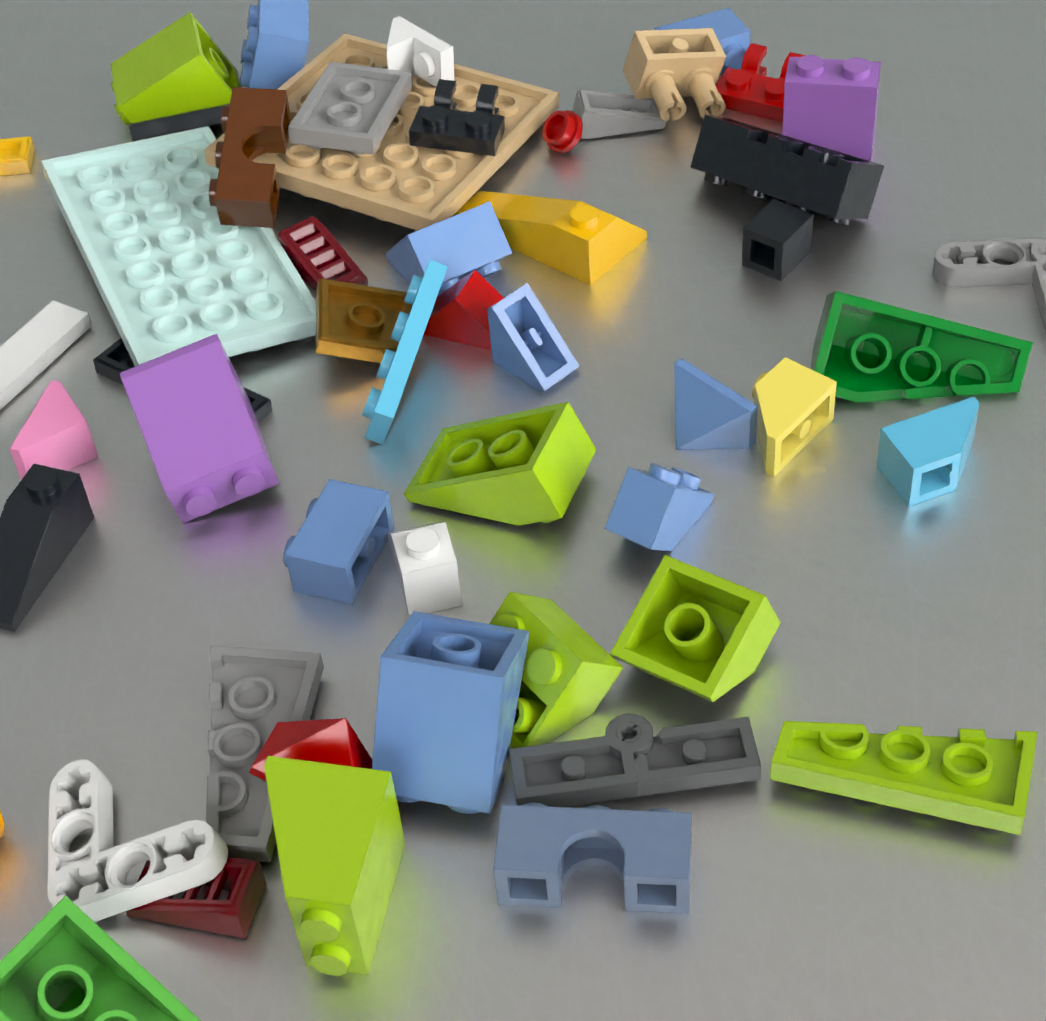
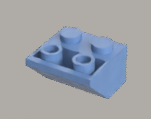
(274, 43)

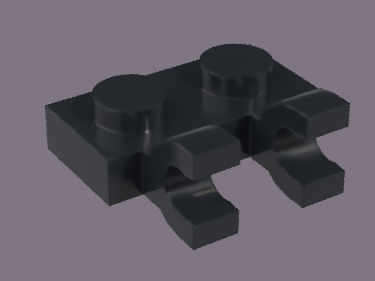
(456, 130)

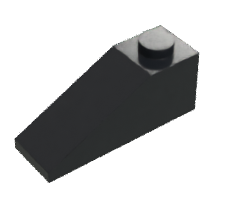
(36, 535)

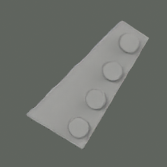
(246, 701)

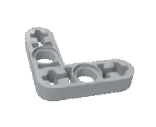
(957, 265)

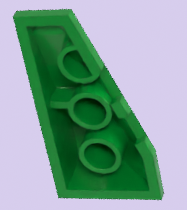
(905, 354)

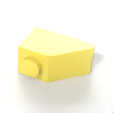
(791, 411)

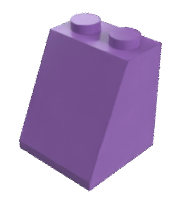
(832, 103)
(199, 428)

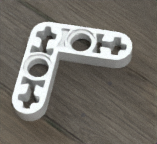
(108, 866)

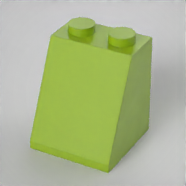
(172, 74)
(336, 855)

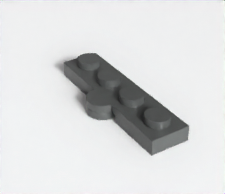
(635, 763)

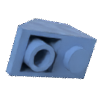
(658, 506)

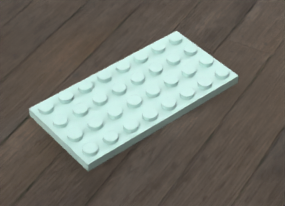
(165, 256)

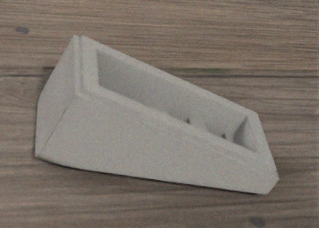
(615, 114)

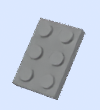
(350, 108)

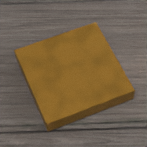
(356, 319)

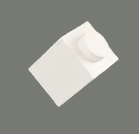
(426, 568)

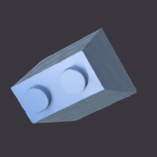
(448, 710)

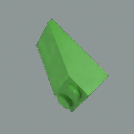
(79, 974)

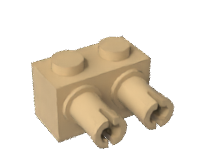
(676, 66)

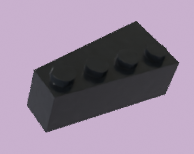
(786, 169)

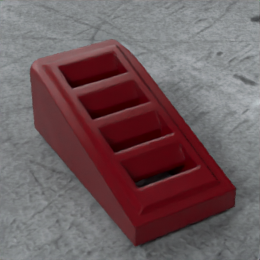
(318, 254)
(226, 917)

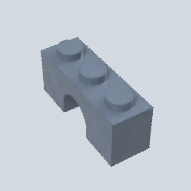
(547, 844)

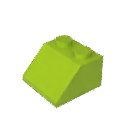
(697, 630)

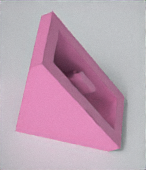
(53, 434)

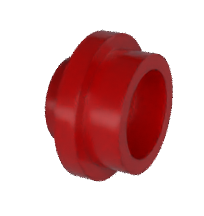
(562, 130)

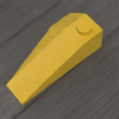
(562, 232)

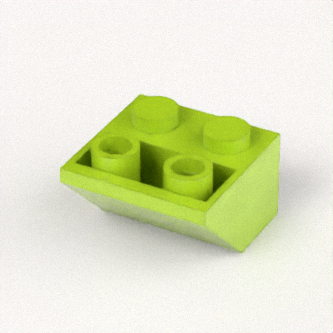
(562, 670)

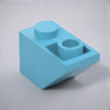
(928, 451)

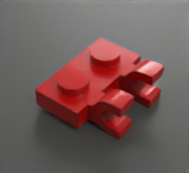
(750, 89)

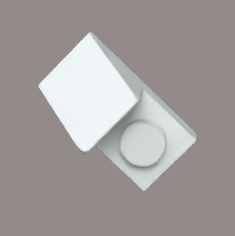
(418, 52)

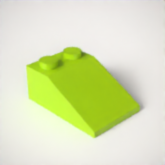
(506, 466)

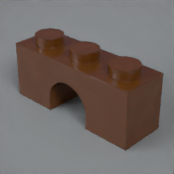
(253, 125)

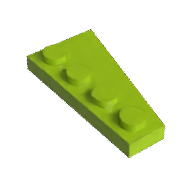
(939, 776)

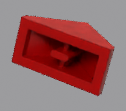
(462, 312)

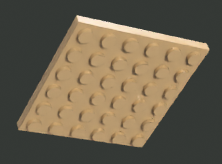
(400, 180)

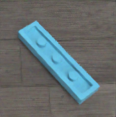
(397, 365)

